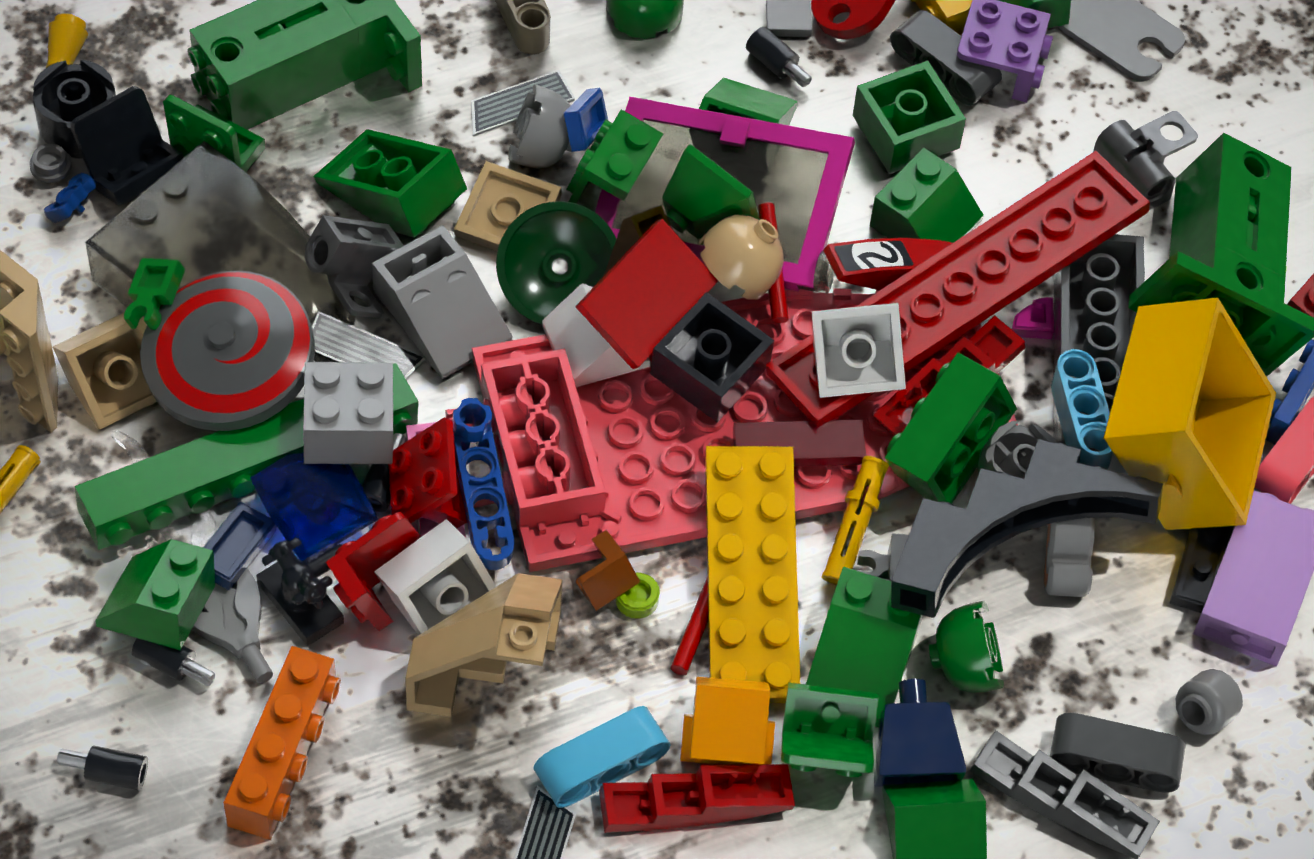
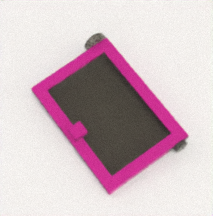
(780, 163)

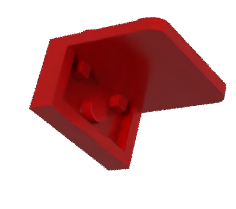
(357, 561)

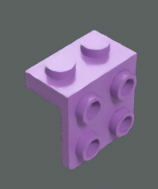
(1007, 40)

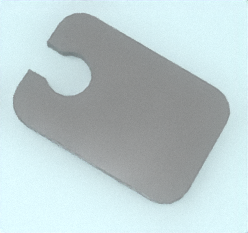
(1117, 28)

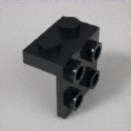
(123, 146)

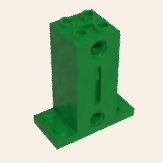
(297, 50)
(1233, 247)

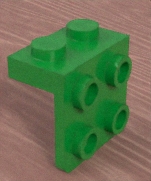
(194, 124)
(615, 157)
(829, 729)

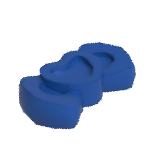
(70, 198)

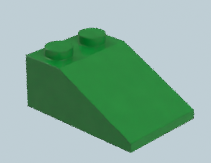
(394, 180)
(864, 639)

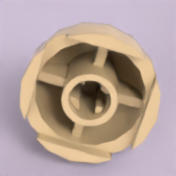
(744, 254)

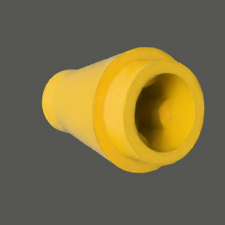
(65, 38)

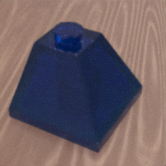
(313, 503)

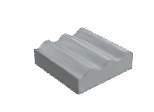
(789, 17)

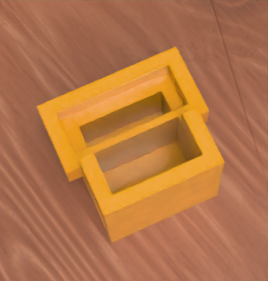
(728, 723)

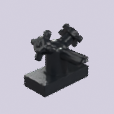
(298, 592)

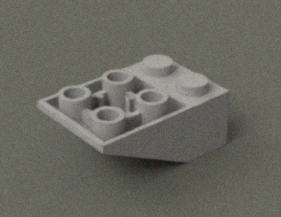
(439, 300)

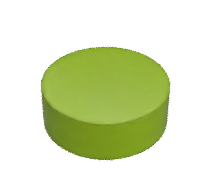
(641, 599)

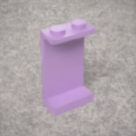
(1261, 580)

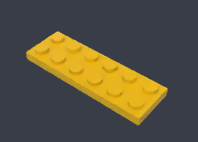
(752, 566)

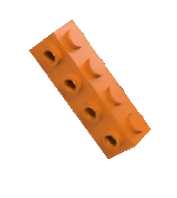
(281, 743)

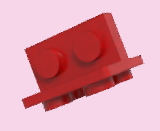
(426, 477)

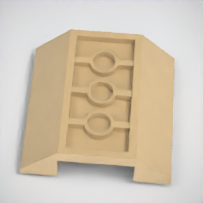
(27, 344)

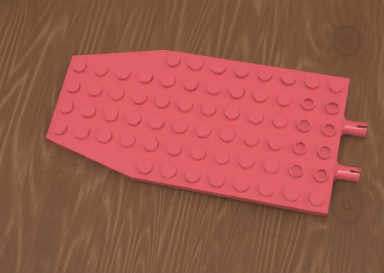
(633, 450)

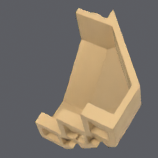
(476, 642)

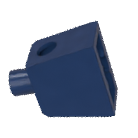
(917, 740)

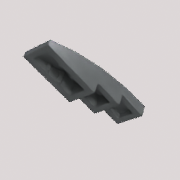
(1063, 797)

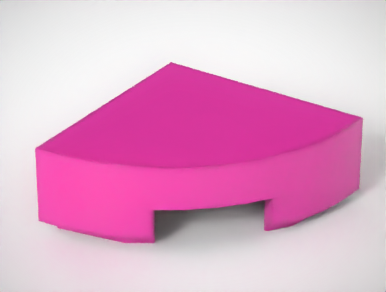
(1035, 320)

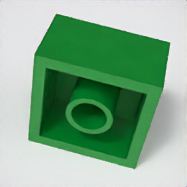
(908, 113)

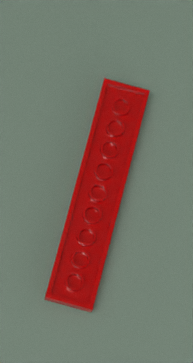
(982, 273)

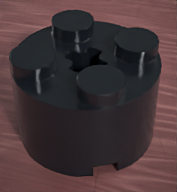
(64, 94)

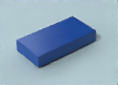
(585, 118)

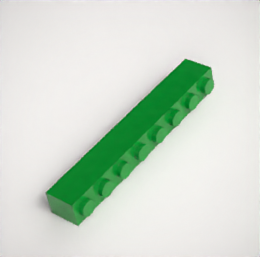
(203, 472)

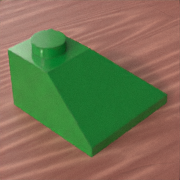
(704, 195)

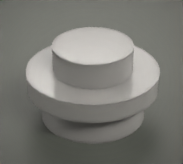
(50, 163)

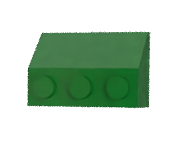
(950, 429)

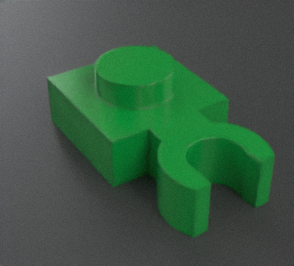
(153, 286)

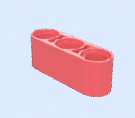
(1291, 459)

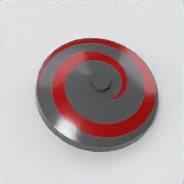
(228, 351)

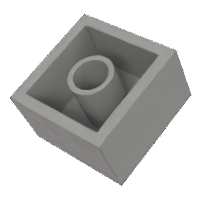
(348, 413)

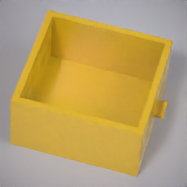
(1191, 413)

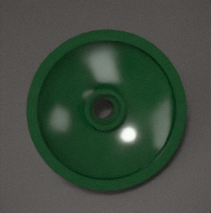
(539, 240)

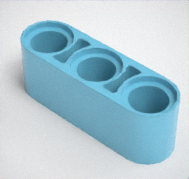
(1086, 396)
(601, 756)

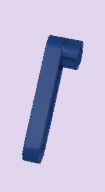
(487, 487)

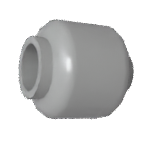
(1209, 701)

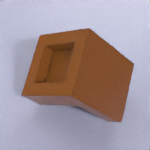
(609, 577)

